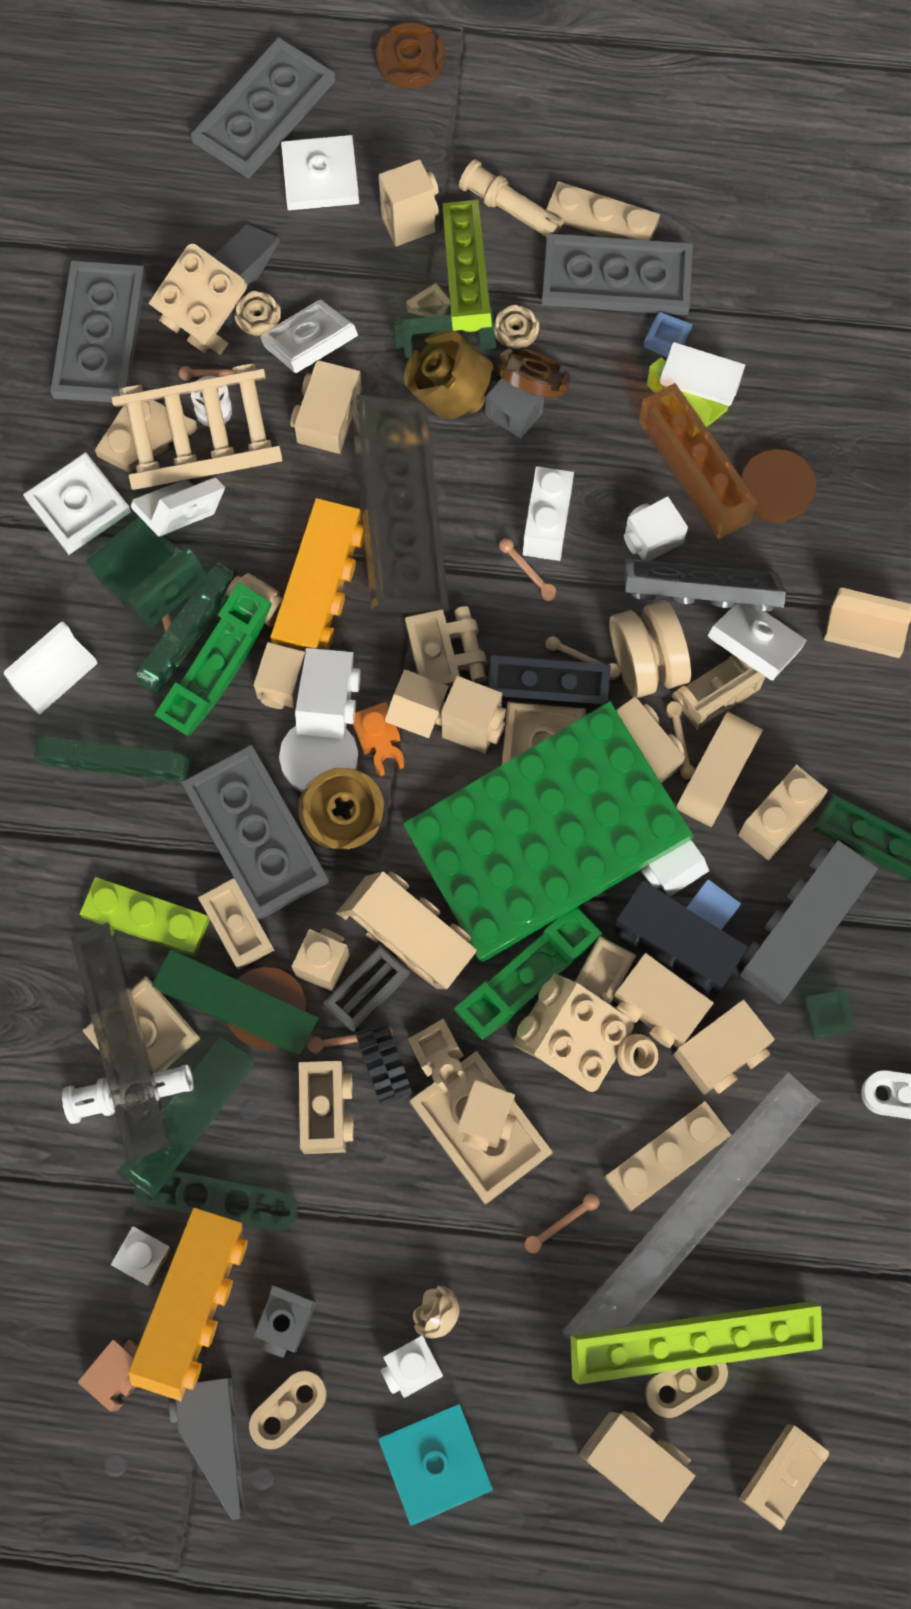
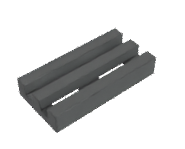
(377, 1000)

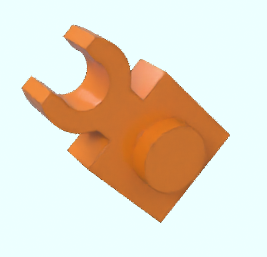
(377, 736)

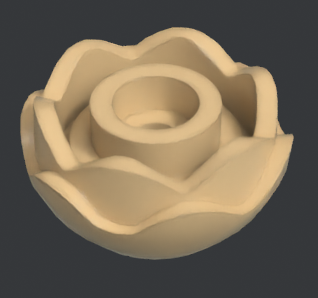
(255, 303)
(517, 317)
(437, 1313)

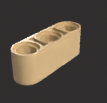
(719, 769)

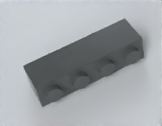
(808, 922)

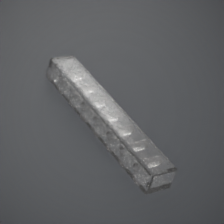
(696, 1209)

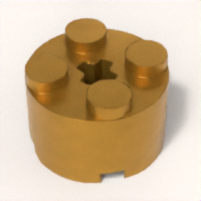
(449, 375)
(362, 816)

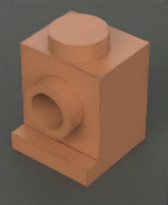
(110, 1375)

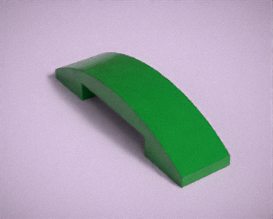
(217, 662)
(524, 977)

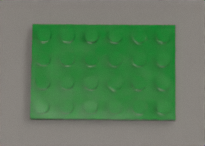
(547, 831)

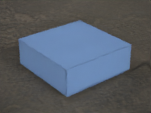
(665, 331)
(714, 905)

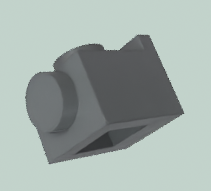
(512, 407)
(299, 1313)

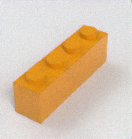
(318, 577)
(187, 1304)

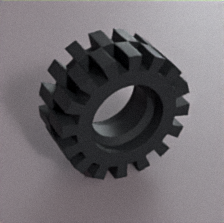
(383, 1063)

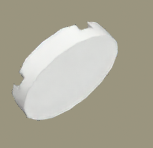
(307, 756)

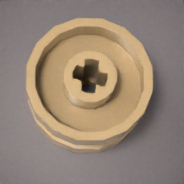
(650, 649)

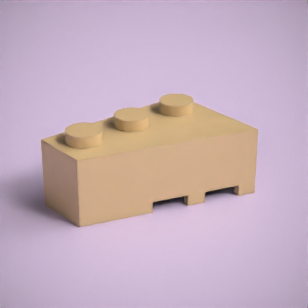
(409, 928)

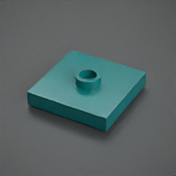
(435, 1464)

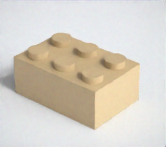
(640, 1467)

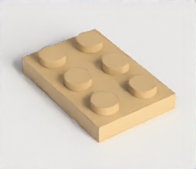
(489, 1170)

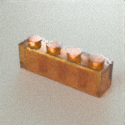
(697, 461)

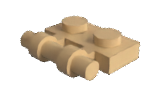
(433, 649)

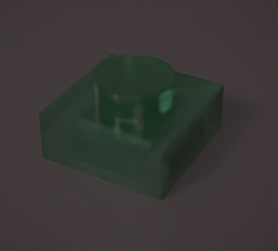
(829, 1014)

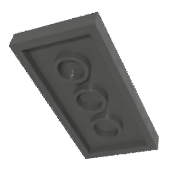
(263, 107)
(617, 274)
(98, 331)
(692, 582)
(255, 832)

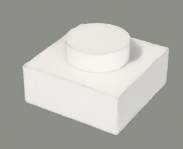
(141, 1256)

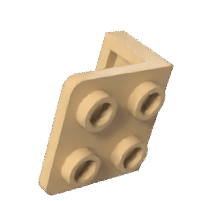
(198, 297)
(573, 1032)

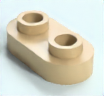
(687, 1389)
(288, 1409)

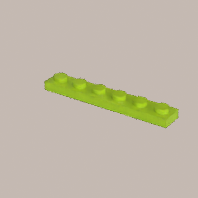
(466, 266)
(695, 1342)

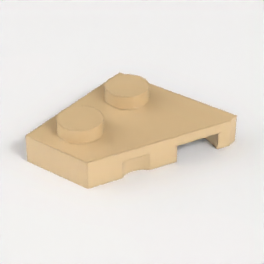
(118, 442)

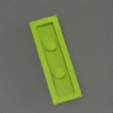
(145, 916)

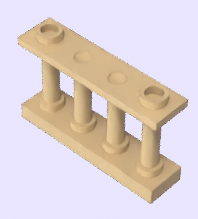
(186, 464)

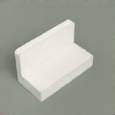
(702, 374)
(178, 505)
(49, 668)

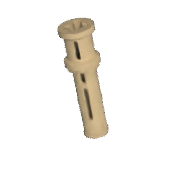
(498, 193)

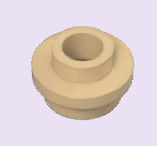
(646, 1058)

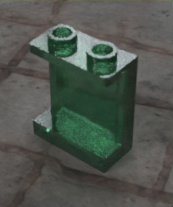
(432, 320)
(146, 572)

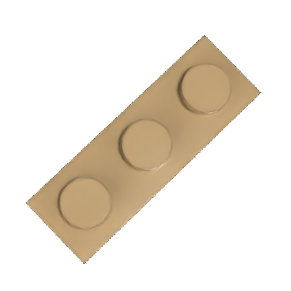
(601, 214)
(667, 1156)

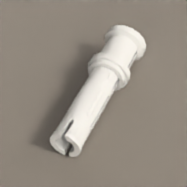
(73, 1098)

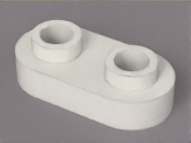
(899, 1091)

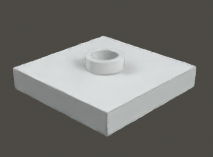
(320, 172)
(308, 335)
(77, 503)
(757, 639)

